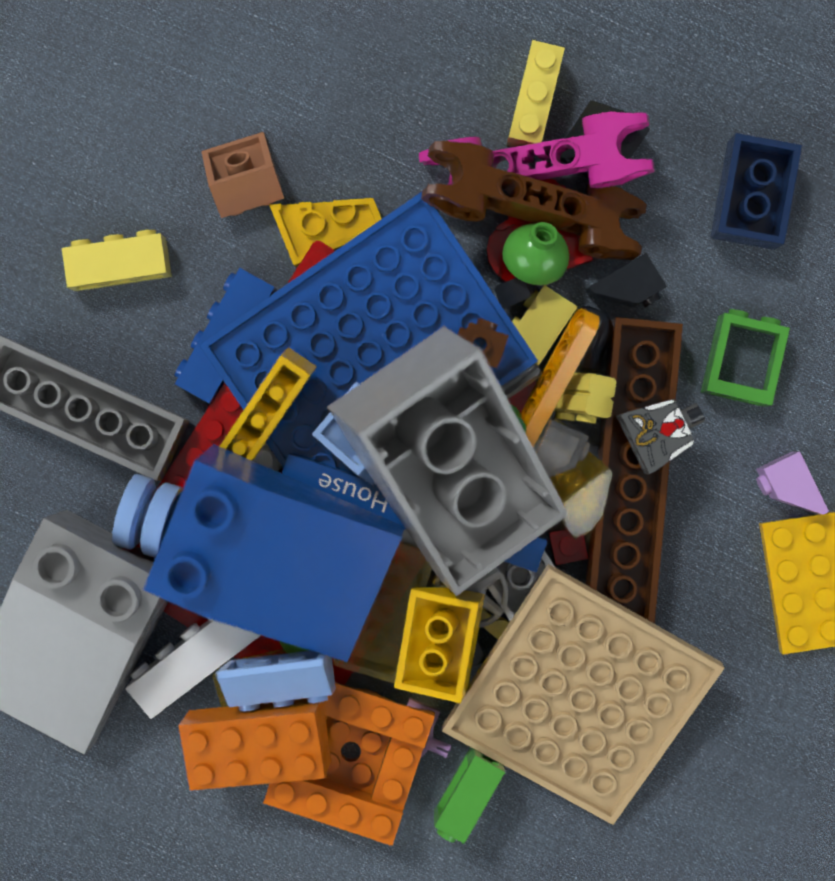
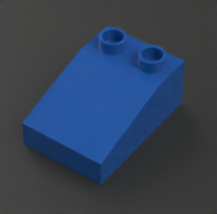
(272, 555)

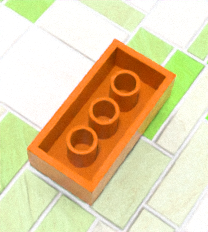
(255, 746)

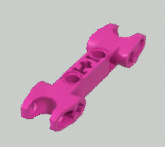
(595, 152)

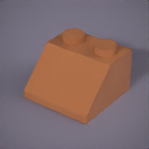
(242, 175)

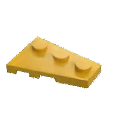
(327, 222)

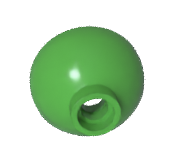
(536, 253)

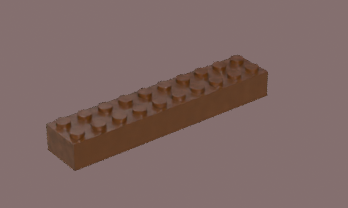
(629, 538)

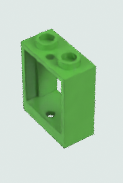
(738, 392)
(467, 796)

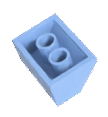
(277, 679)

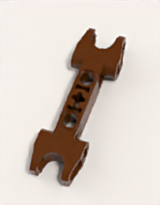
(480, 187)

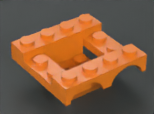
(345, 794)

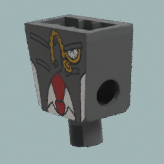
(659, 432)

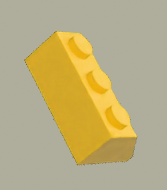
(439, 642)

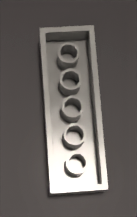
(88, 411)

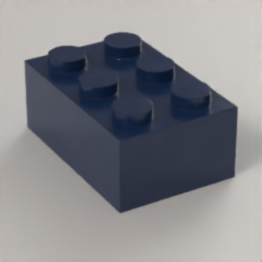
(756, 191)

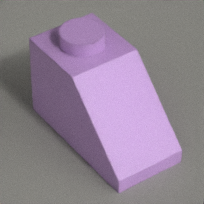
(791, 483)

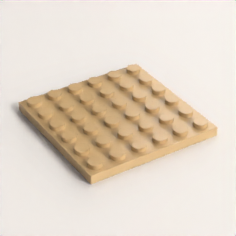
(582, 695)

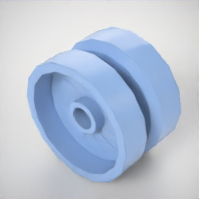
(144, 514)

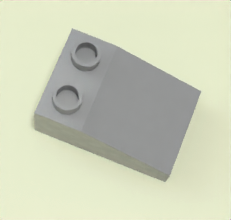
(450, 458)
(73, 629)

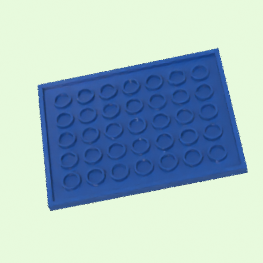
(358, 317)

